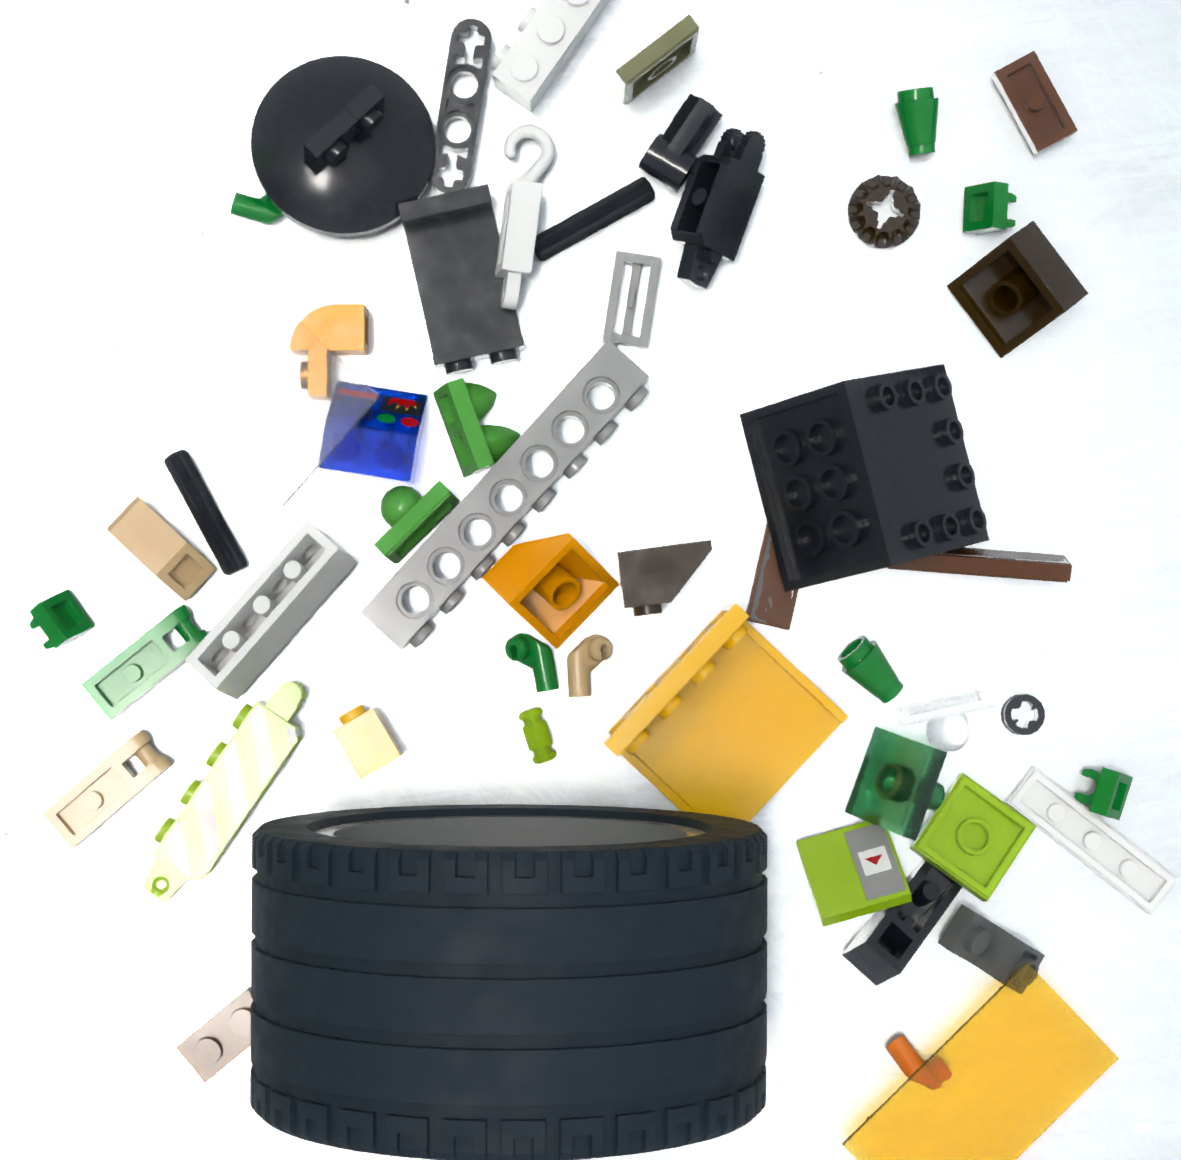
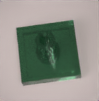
(897, 783)

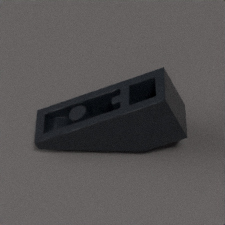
(897, 932)

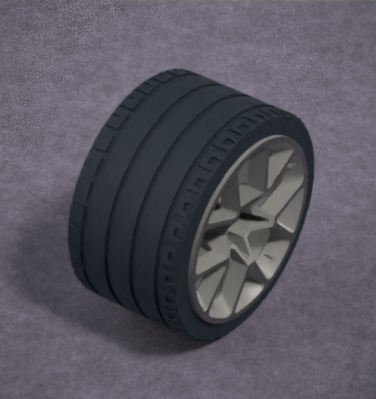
(508, 979)

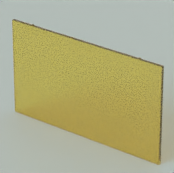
(990, 1082)

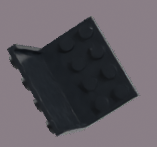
(864, 476)

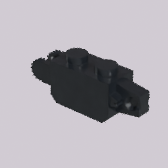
(717, 205)

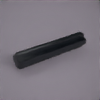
(593, 218)
(205, 512)

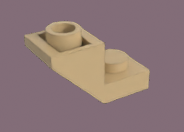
(161, 548)

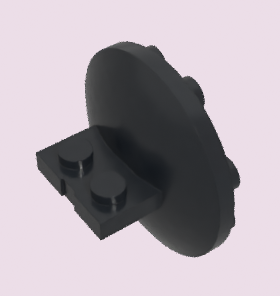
(342, 145)

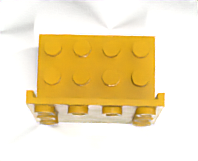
(725, 722)

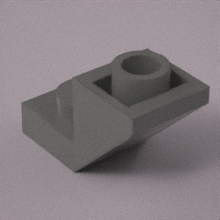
(988, 945)

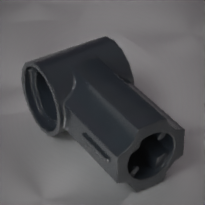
(674, 152)

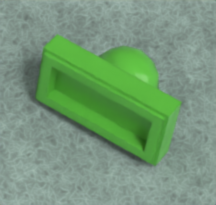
(412, 517)

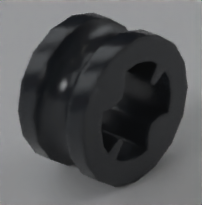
(1015, 703)

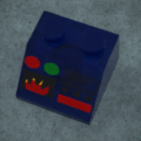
(384, 440)

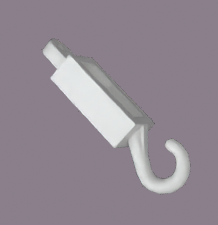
(521, 215)

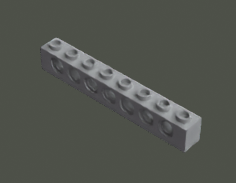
(606, 368)

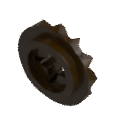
(864, 219)

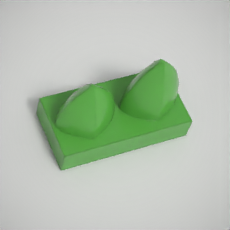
(473, 444)

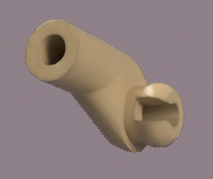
(583, 660)

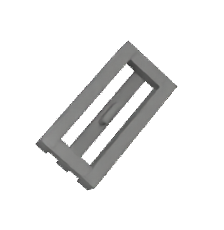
(625, 338)

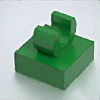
(987, 208)
(60, 619)
(1109, 794)

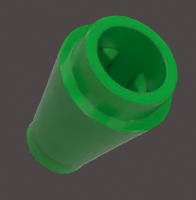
(918, 119)
(869, 668)

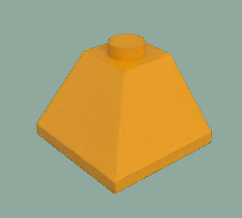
(551, 584)

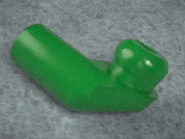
(255, 208)
(536, 656)

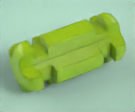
(537, 735)

